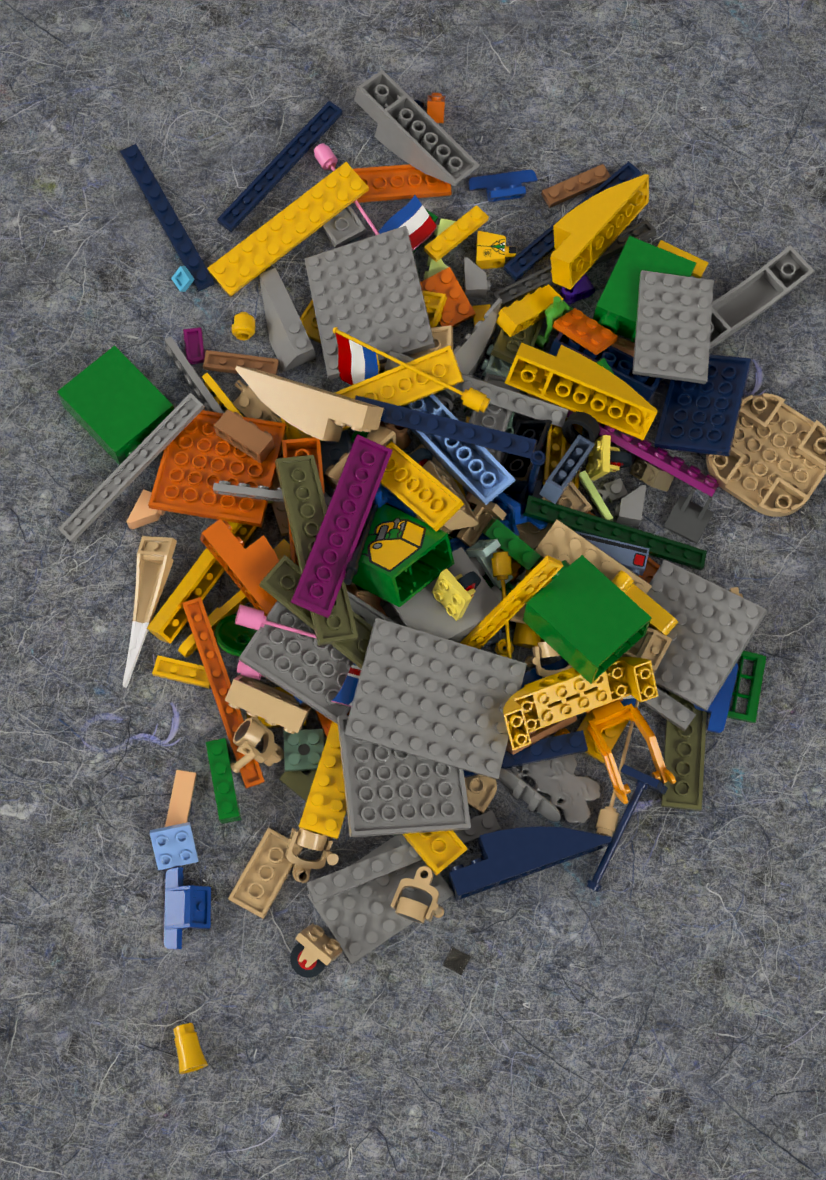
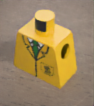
(492, 250)

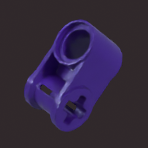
(581, 290)

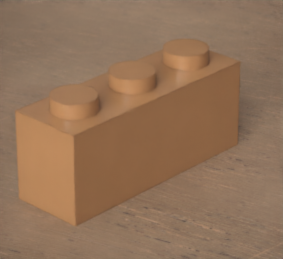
(244, 435)

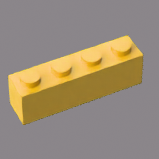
(526, 311)

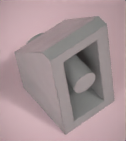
(475, 280)
(631, 507)

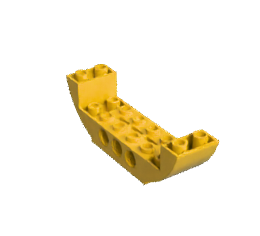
(570, 694)

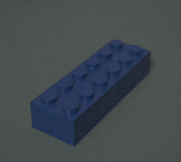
(619, 362)

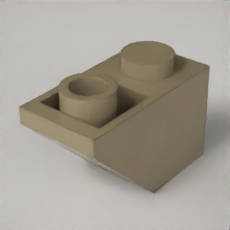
(651, 474)

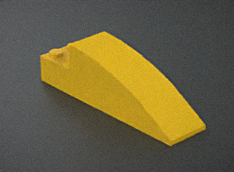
(593, 227)
(581, 386)

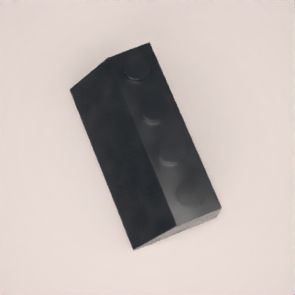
(520, 466)

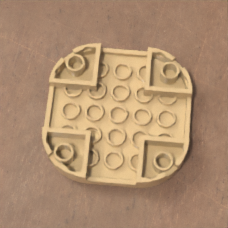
(773, 457)

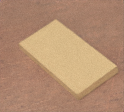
(264, 874)

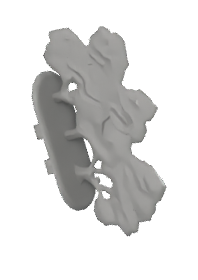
(559, 781)

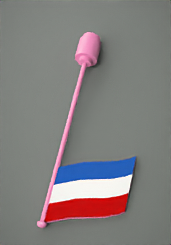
(413, 215)

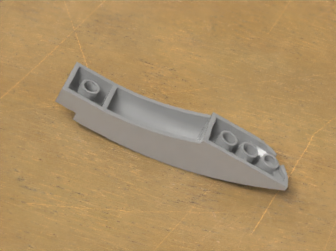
(757, 294)

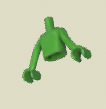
(553, 312)

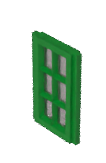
(747, 687)

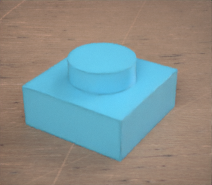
(182, 278)

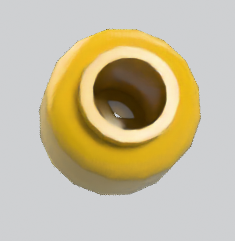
(243, 326)

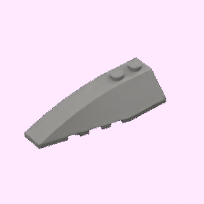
(284, 324)
(475, 346)

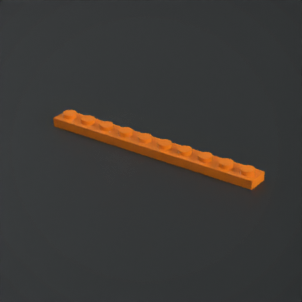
(219, 683)

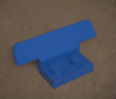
(503, 185)
(515, 510)
(721, 703)
(184, 908)

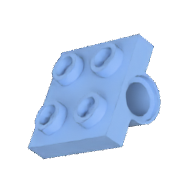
(174, 846)

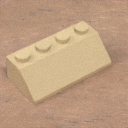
(381, 436)
(464, 516)
(267, 703)

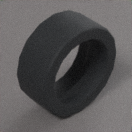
(582, 419)

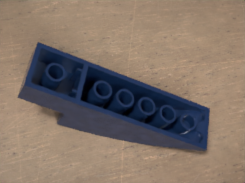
(519, 853)

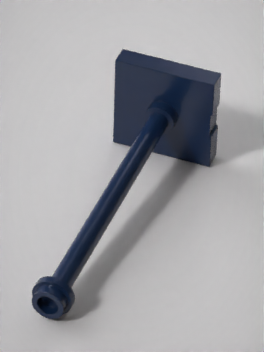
(534, 486)
(642, 782)

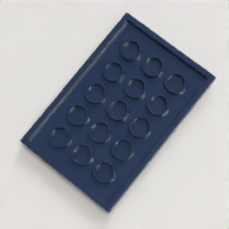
(705, 415)

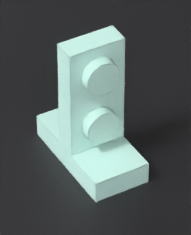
(483, 551)

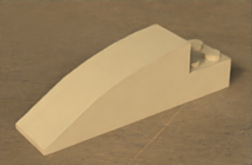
(311, 408)

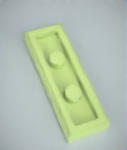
(595, 496)

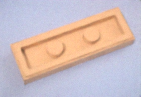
(181, 798)

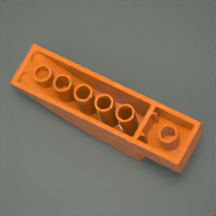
(244, 566)

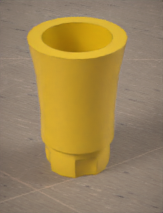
(188, 1049)

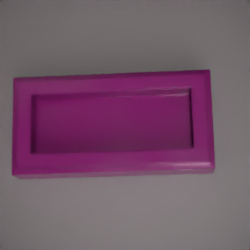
(194, 345)

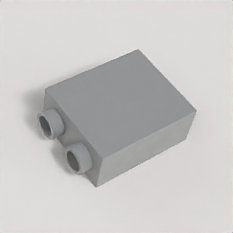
(430, 616)

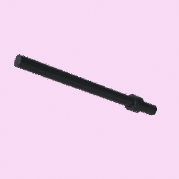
(352, 567)

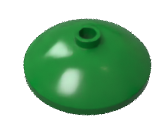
(231, 636)

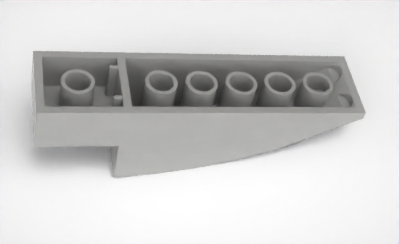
(412, 132)

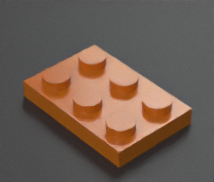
(457, 306)
(585, 331)

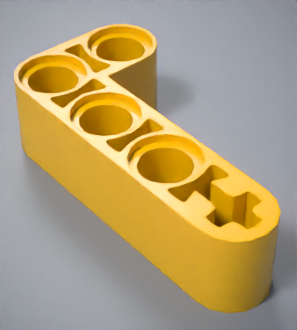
(661, 619)

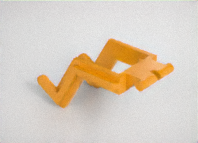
(611, 715)

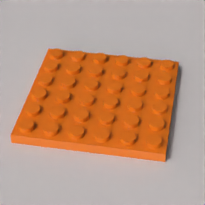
(202, 458)

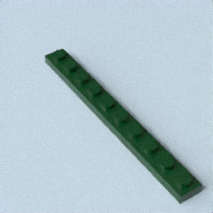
(597, 526)

